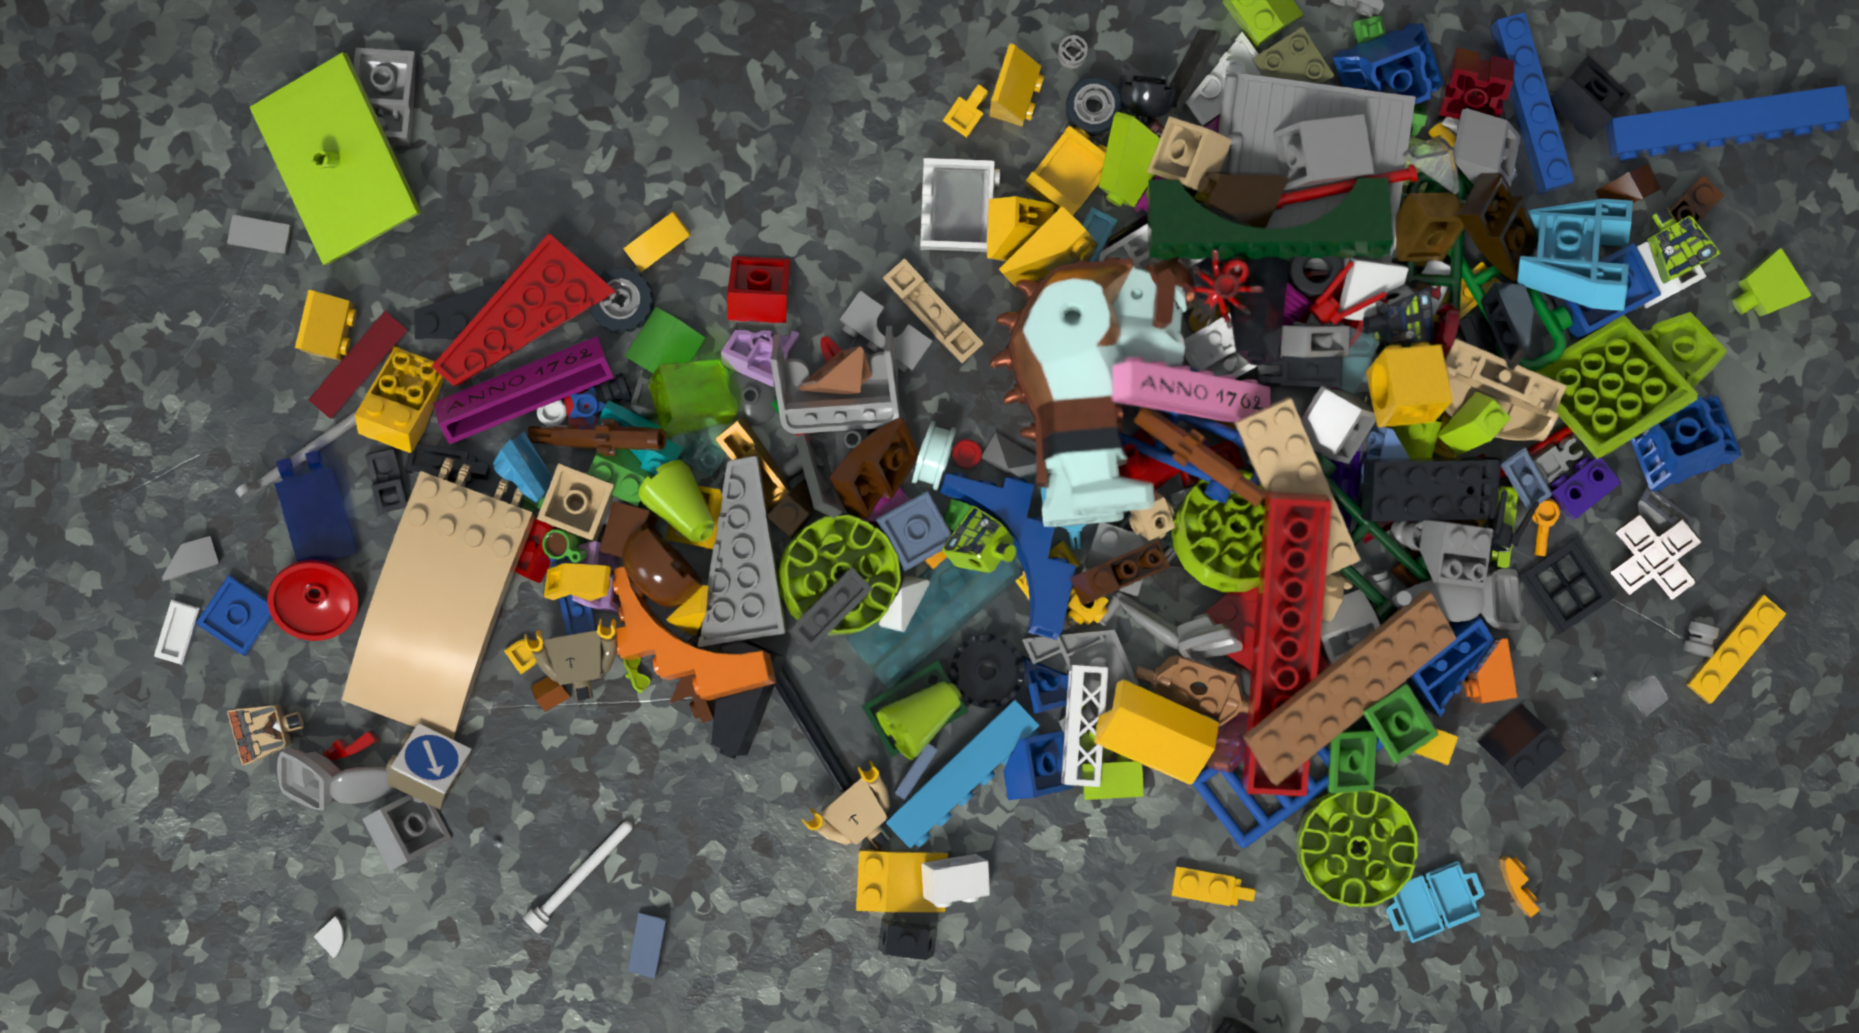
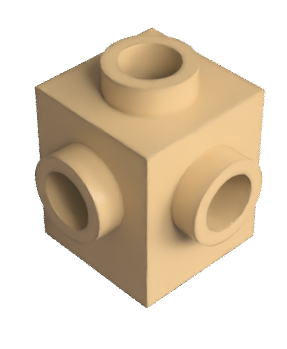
(1155, 521)

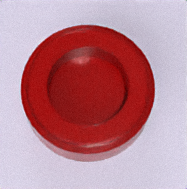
(966, 454)

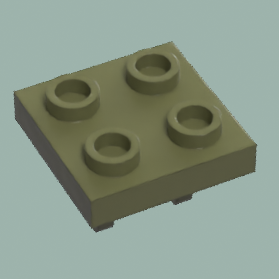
(1294, 59)

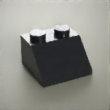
(1589, 98)
(1521, 746)

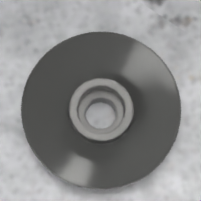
(755, 411)

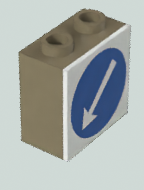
(427, 765)

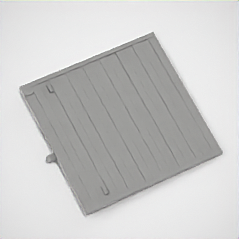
(1262, 105)

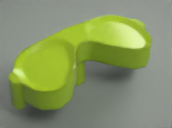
(639, 681)

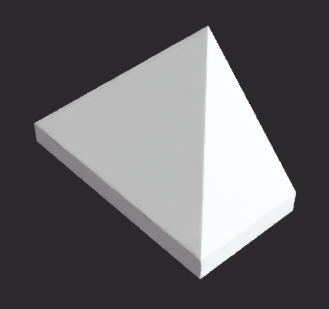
(905, 603)

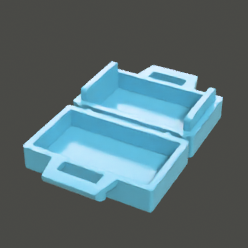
(1446, 897)

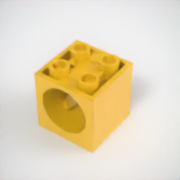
(1409, 385)

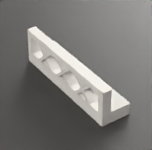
(1072, 725)

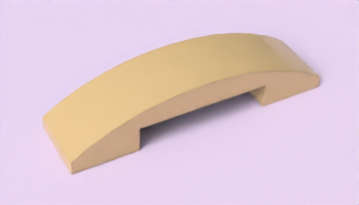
(932, 311)

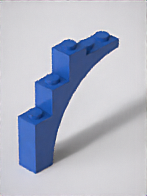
(1046, 578)

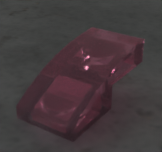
(1230, 745)

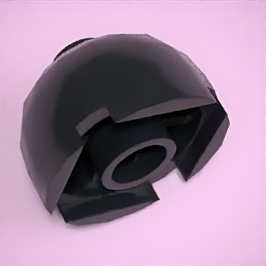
(1147, 97)

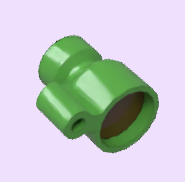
(564, 544)

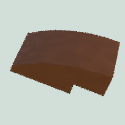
(875, 468)

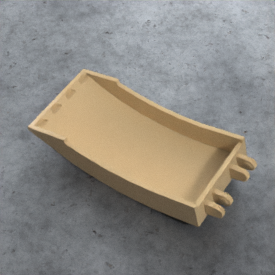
(437, 601)

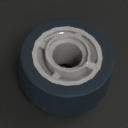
(1093, 89)

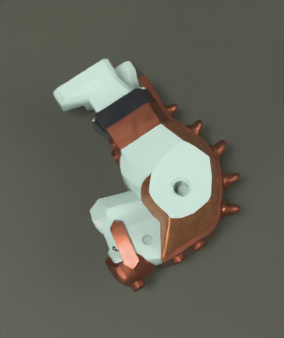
(1063, 364)

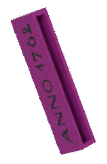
(523, 390)

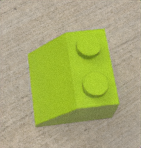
(1263, 18)

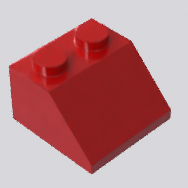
(758, 289)

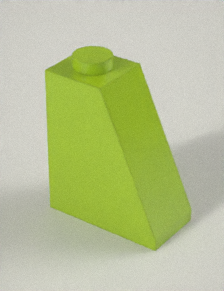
(1127, 160)

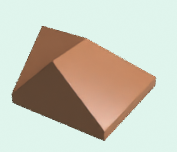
(840, 374)

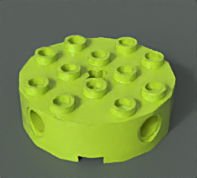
(1219, 539)
(833, 547)
(1385, 854)

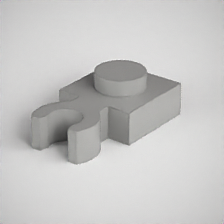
(1552, 460)

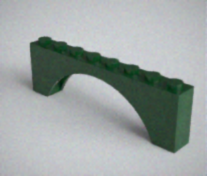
(1186, 229)

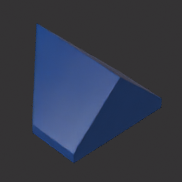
(1045, 686)

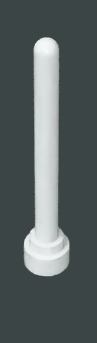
(538, 918)

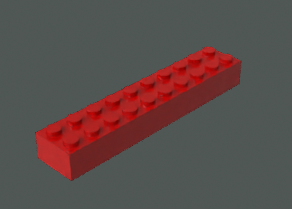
(1287, 619)

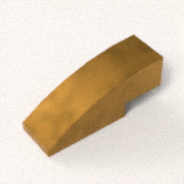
(741, 442)

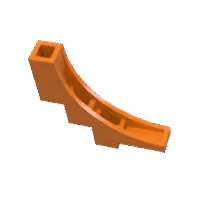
(715, 673)

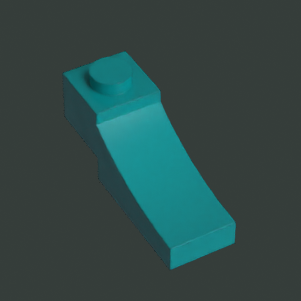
(649, 458)

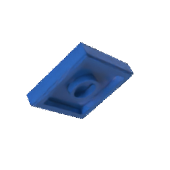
(236, 615)

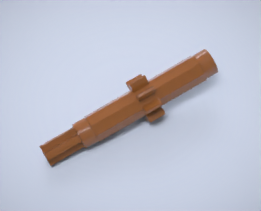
(1190, 449)

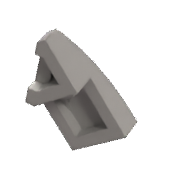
(191, 558)

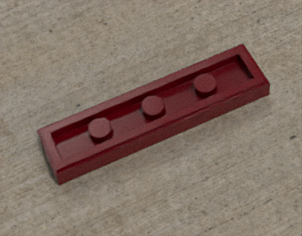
(358, 365)

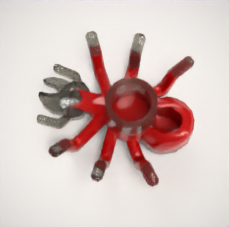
(1223, 286)

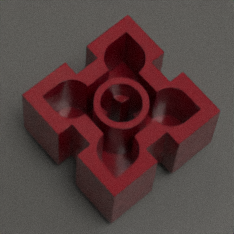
(1476, 84)

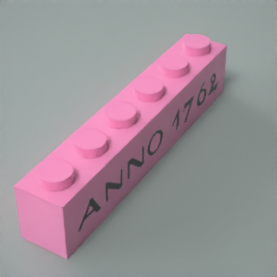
(1187, 391)

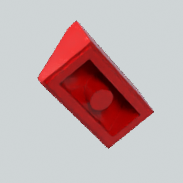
(533, 560)

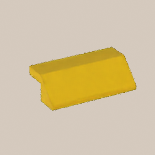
(1157, 732)

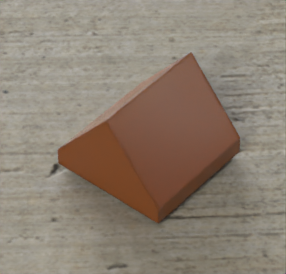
(549, 693)

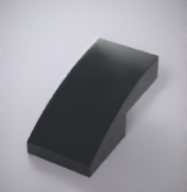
(386, 480)

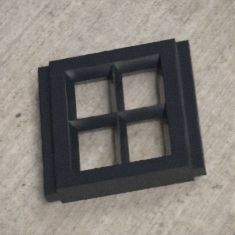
(1588, 571)

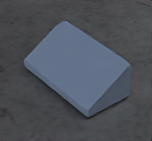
(1525, 476)
(647, 945)

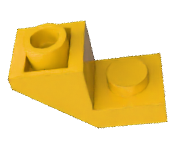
(577, 580)

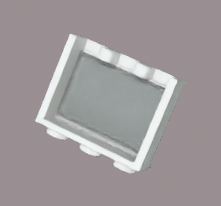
(956, 204)

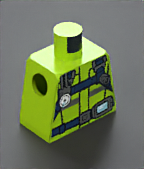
(1679, 245)
(979, 543)

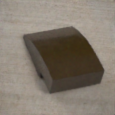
(1499, 224)

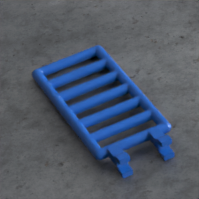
(1266, 823)

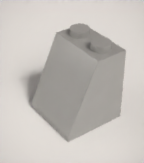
(1324, 151)

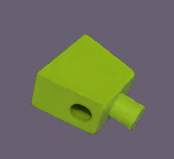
(1770, 286)

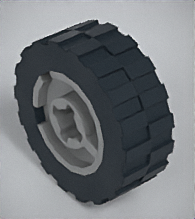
(636, 306)

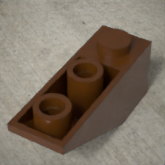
(1119, 572)

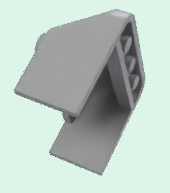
(827, 412)

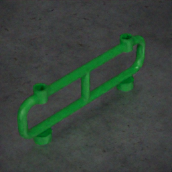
(1554, 320)

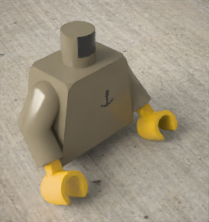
(576, 657)

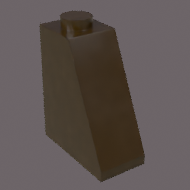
(1242, 195)
(793, 509)

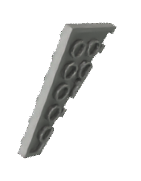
(743, 572)

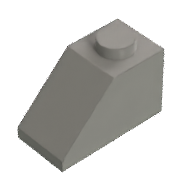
(1314, 341)

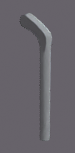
(320, 442)

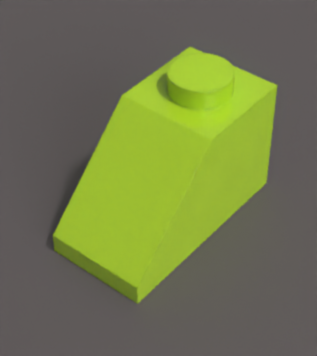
(1474, 424)

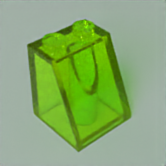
(692, 396)

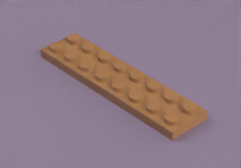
(1350, 687)

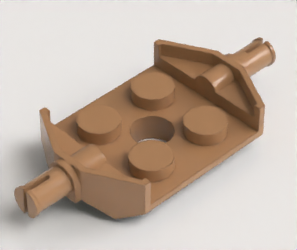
(1219, 699)

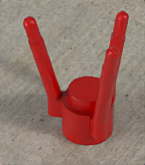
(1326, 306)

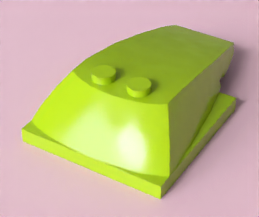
(1631, 378)

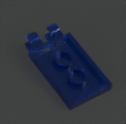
(314, 511)

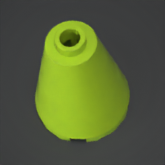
(678, 500)
(919, 717)

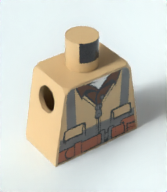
(262, 731)

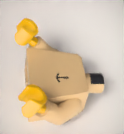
(856, 812)

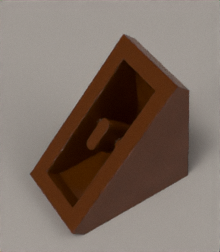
(1631, 186)

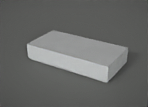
(259, 234)

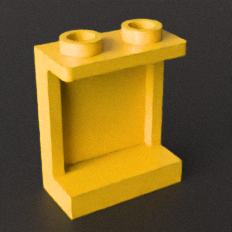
(1069, 171)

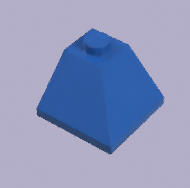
(1035, 767)

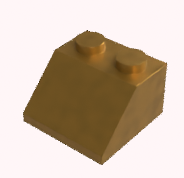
(1427, 226)

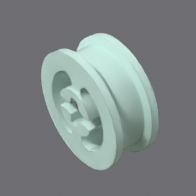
(934, 455)

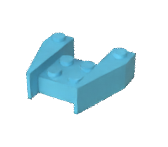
(1570, 251)

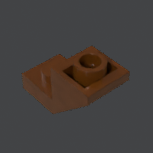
(1696, 200)

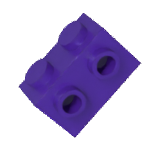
(1583, 487)

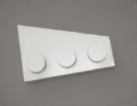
(1207, 98)

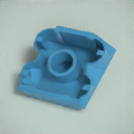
(522, 465)

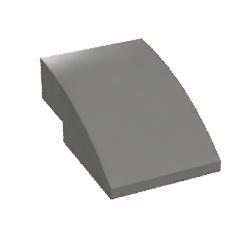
(390, 87)

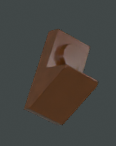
(699, 707)

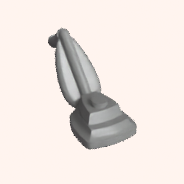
(1496, 602)
(1194, 639)
(316, 780)

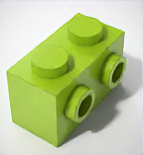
(1118, 779)

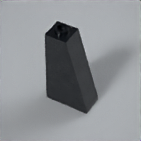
(1259, 333)
(741, 713)

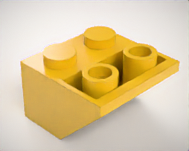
(1013, 223)

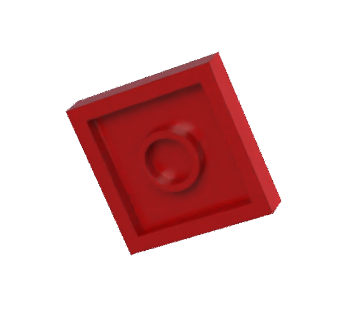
(1144, 468)

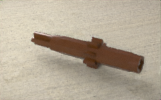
(604, 437)

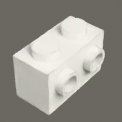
(955, 880)

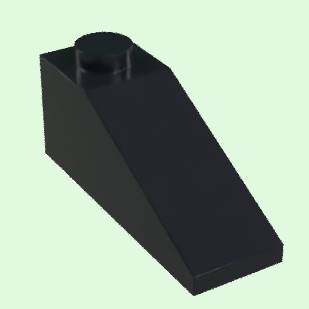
(1510, 319)

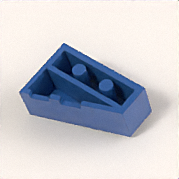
(1445, 672)

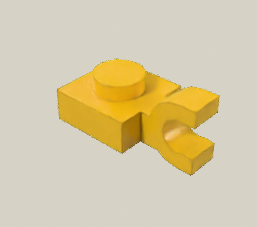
(964, 114)

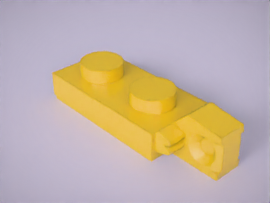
(1209, 887)

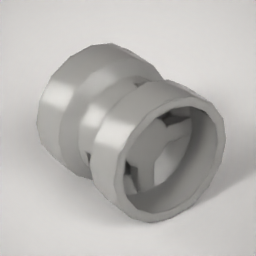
(1072, 57)
(1407, 533)
(1701, 639)

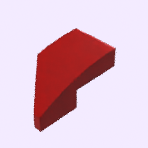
(341, 749)

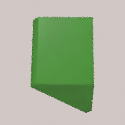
(664, 342)
(1400, 723)
(1352, 761)

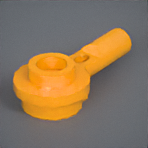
(1545, 516)

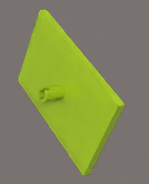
(335, 159)

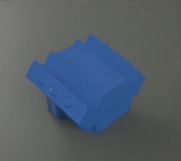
(1393, 64)
(1686, 444)

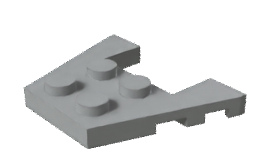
(1087, 649)

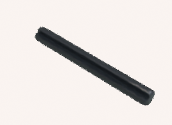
(812, 732)

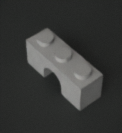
(862, 319)

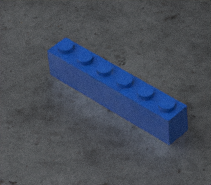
(1532, 104)

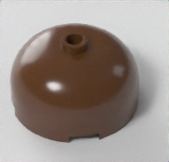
(658, 568)

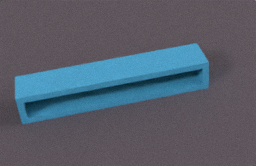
(961, 774)

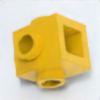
(1087, 615)

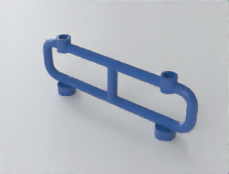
(1156, 451)

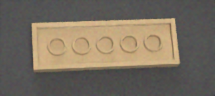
(1289, 465)

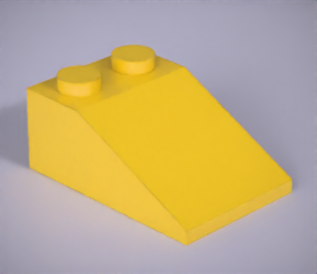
(1015, 87)
(1056, 243)
(893, 880)

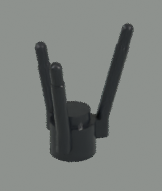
(1502, 535)

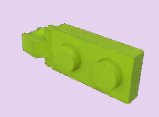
(1502, 559)

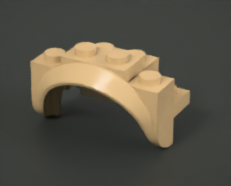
(1509, 388)

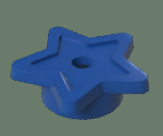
(594, 406)

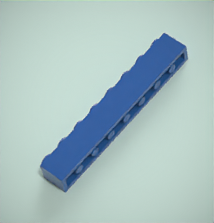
(1727, 121)

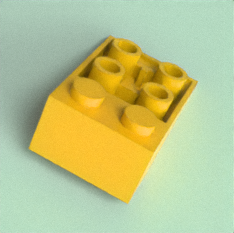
(400, 401)

